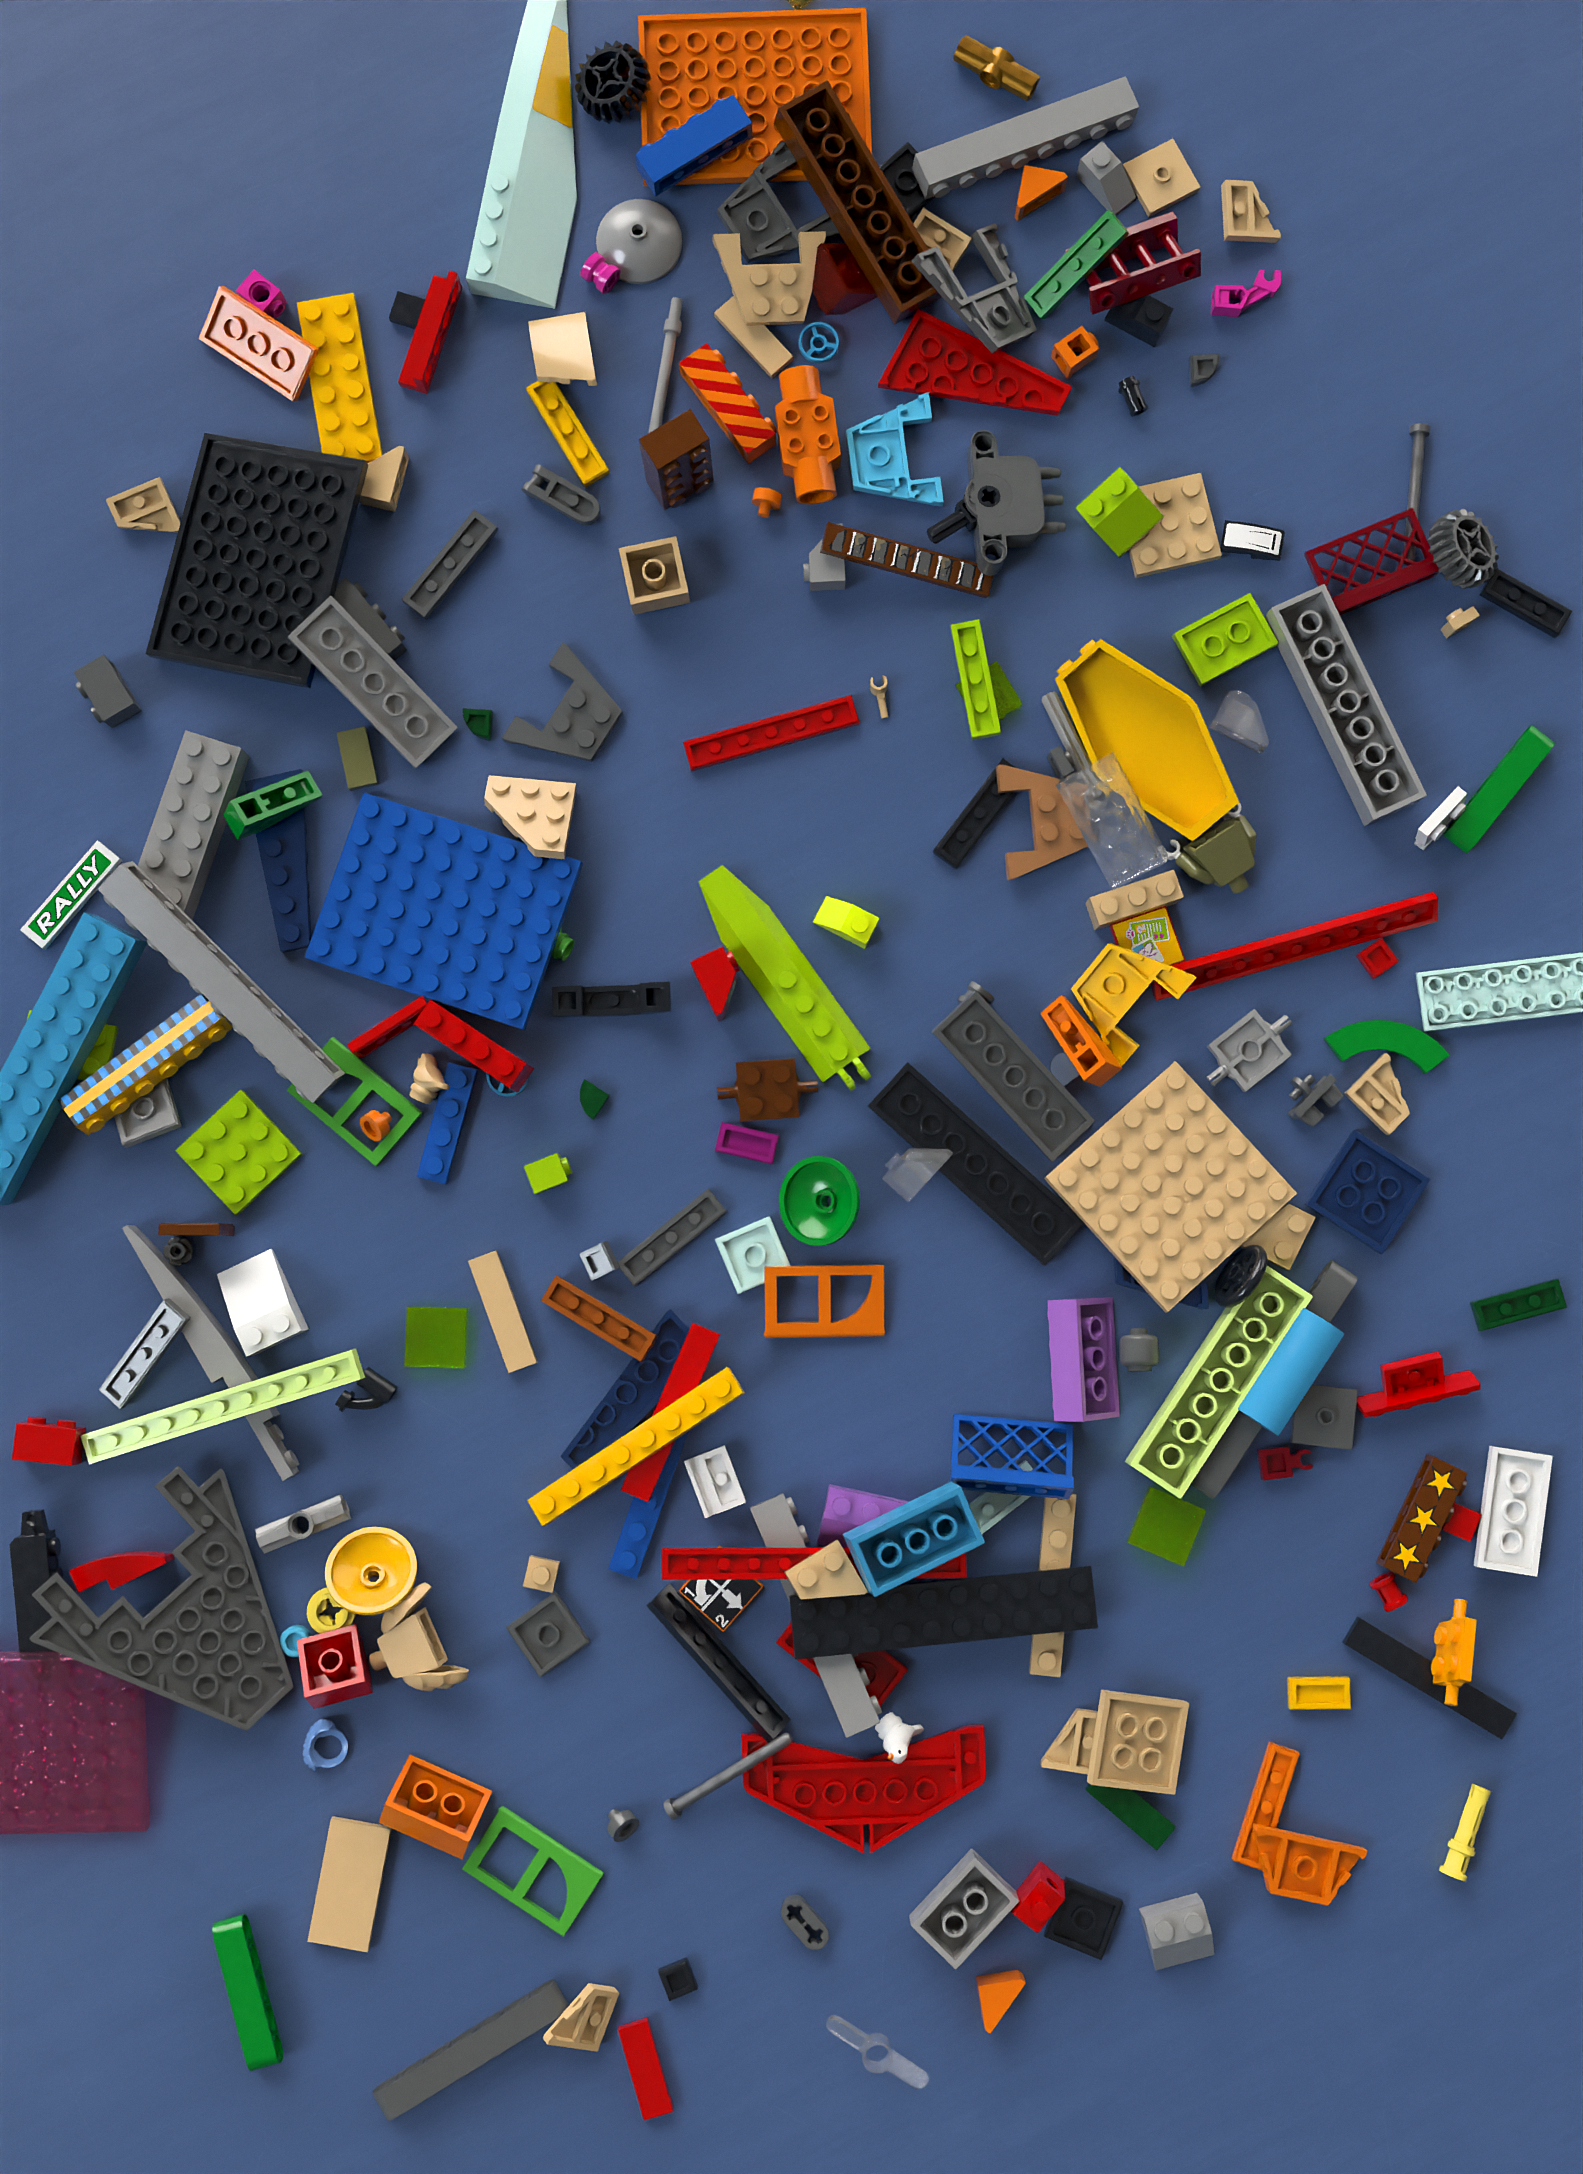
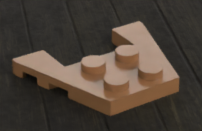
(1052, 823)

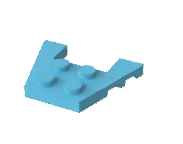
(880, 455)

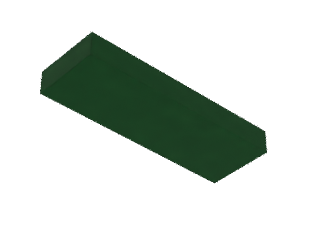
(1518, 1304)
(1135, 1813)

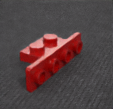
(1415, 1383)

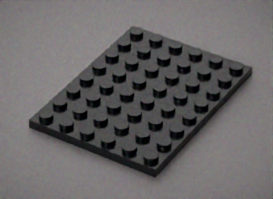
(255, 557)

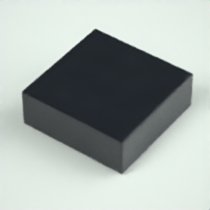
(406, 310)
(678, 1979)

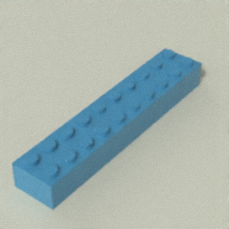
(59, 1040)

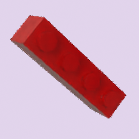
(474, 1046)

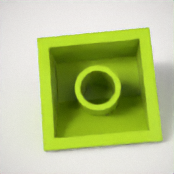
(1119, 512)

